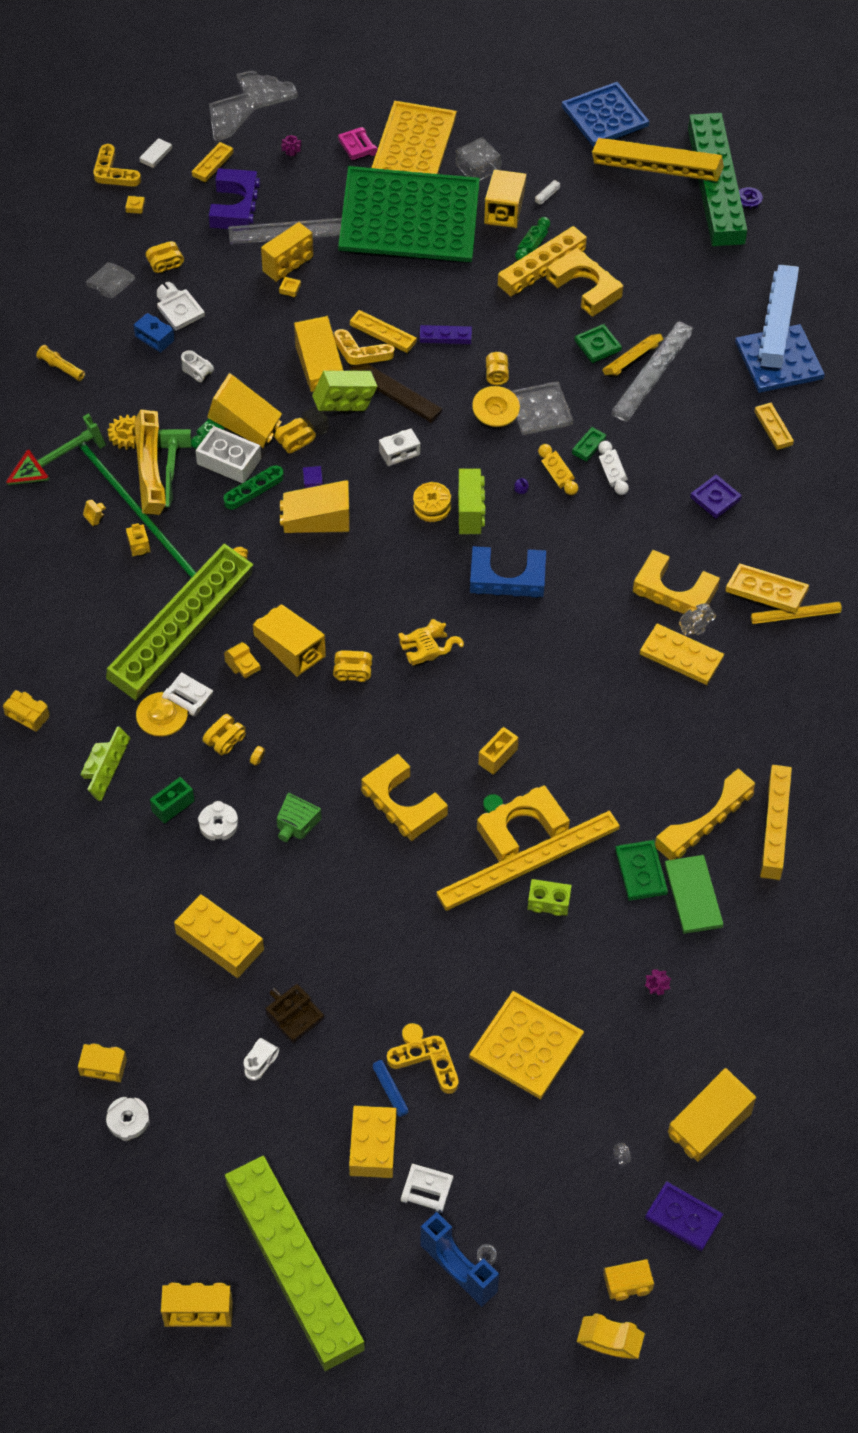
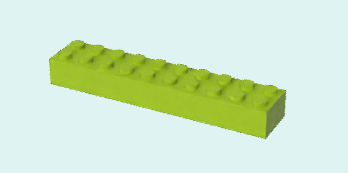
(179, 622)
(294, 1263)

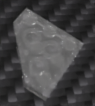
(267, 88)
(230, 113)

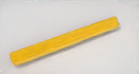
(805, 611)

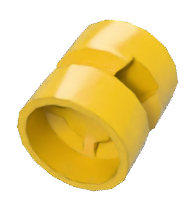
(497, 368)

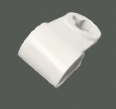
(196, 365)
(260, 1059)

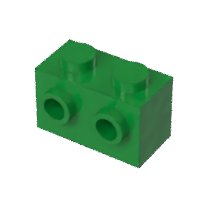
(172, 800)

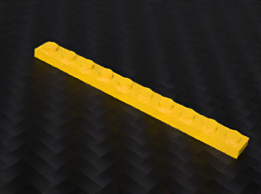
(527, 860)

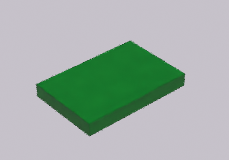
(641, 870)

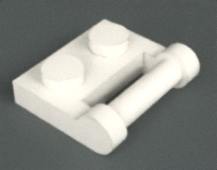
(190, 690)
(430, 1182)

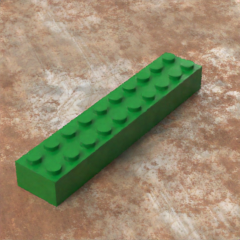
(719, 197)

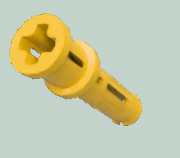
(55, 360)

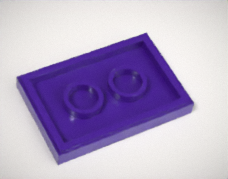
(684, 1216)

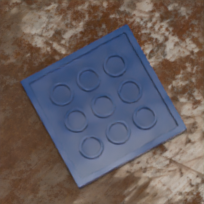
(605, 113)
(798, 366)

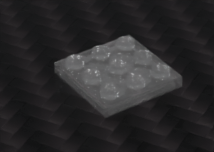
(542, 408)

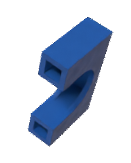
(529, 583)
(477, 1280)

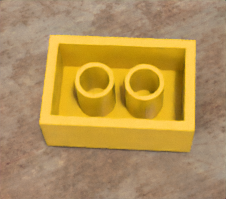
(287, 251)
(372, 1141)
(196, 1305)

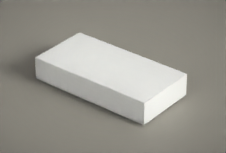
(155, 153)

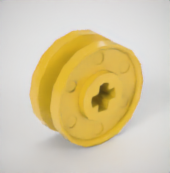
(432, 502)

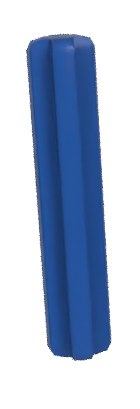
(390, 1088)

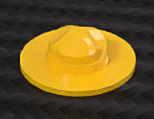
(496, 406)
(160, 716)

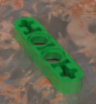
(255, 489)

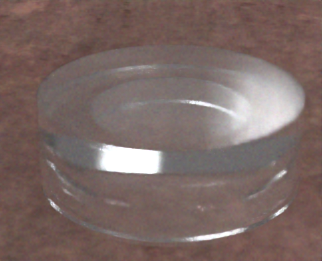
(622, 1153)

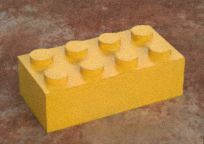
(219, 936)

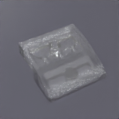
(110, 280)

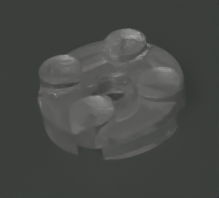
(697, 620)

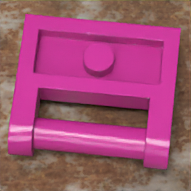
(354, 147)

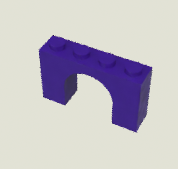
(238, 182)

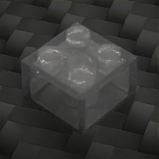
(478, 159)

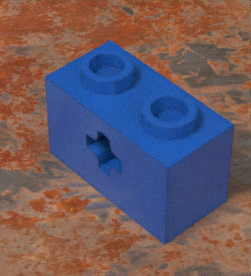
(154, 332)

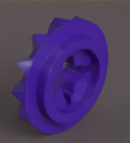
(747, 192)

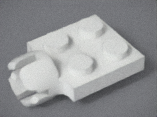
(178, 306)

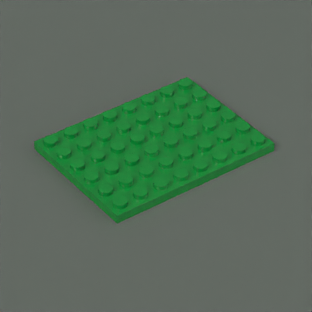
(409, 214)

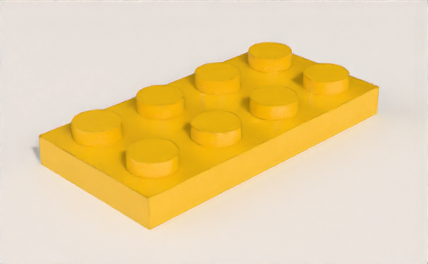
(767, 588)
(681, 654)

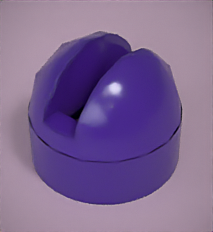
(518, 487)

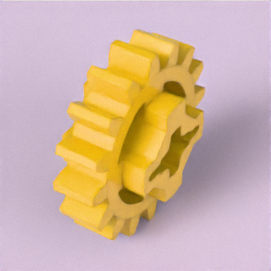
(123, 432)

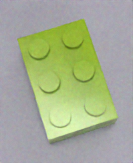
(344, 390)
(471, 501)

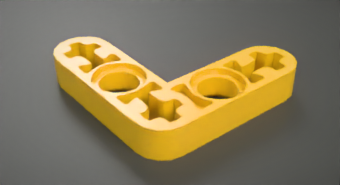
(102, 172)
(356, 355)
(434, 1056)

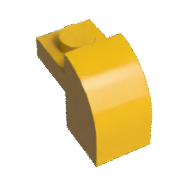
(241, 660)

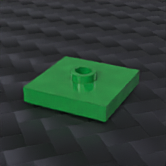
(598, 343)

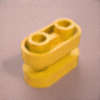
(164, 257)
(294, 435)
(352, 665)
(224, 734)

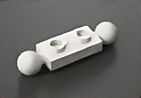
(613, 468)

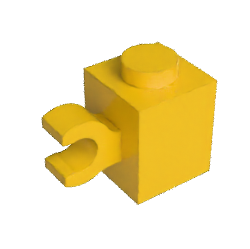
(137, 539)

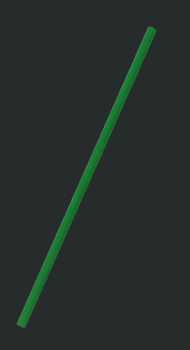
(148, 522)

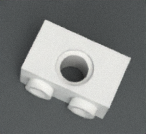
(399, 447)

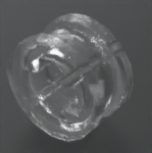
(487, 1247)

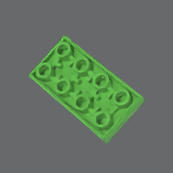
(693, 894)

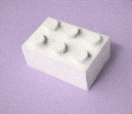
(228, 454)

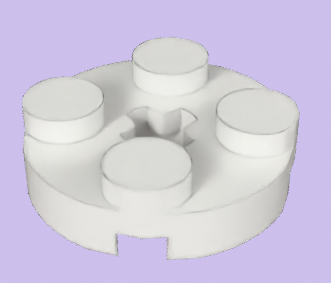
(218, 811)
(130, 1129)

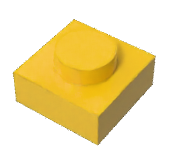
(135, 204)
(290, 287)

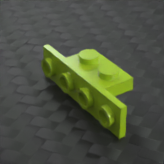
(103, 762)

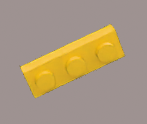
(212, 162)
(774, 426)

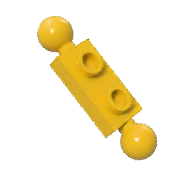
(558, 469)

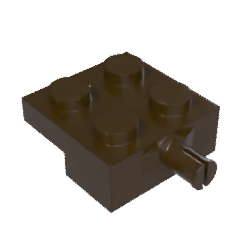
(293, 1012)

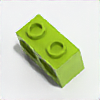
(550, 892)

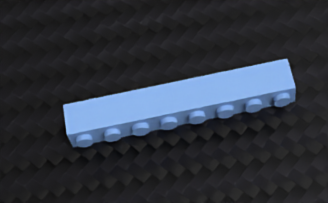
(779, 316)

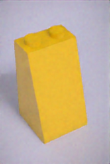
(504, 198)
(316, 349)
(244, 412)
(316, 509)
(290, 639)
(712, 1115)

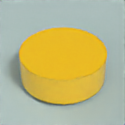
(257, 755)
(412, 1032)

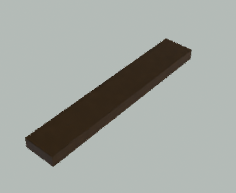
(401, 394)

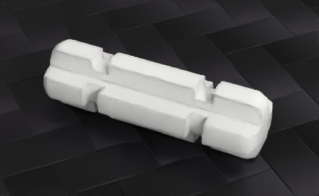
(547, 192)

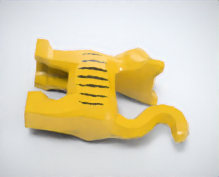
(426, 645)

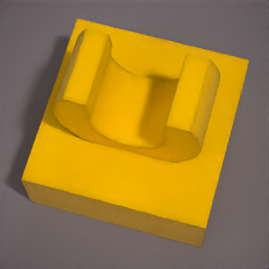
(93, 512)

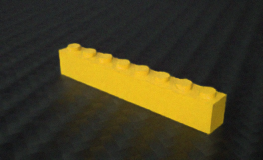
(658, 159)

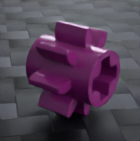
(291, 145)
(657, 982)

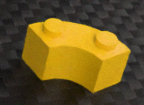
(611, 1337)

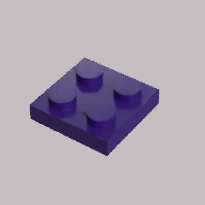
(716, 496)

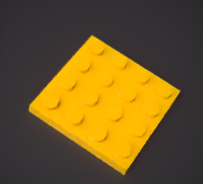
(526, 1045)

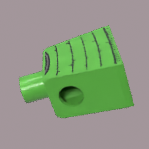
(296, 818)

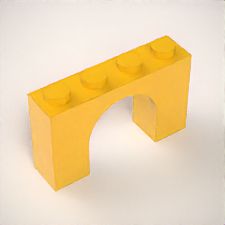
(578, 264)
(649, 585)
(537, 804)
(410, 820)

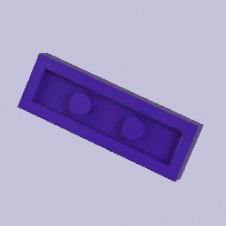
(445, 334)

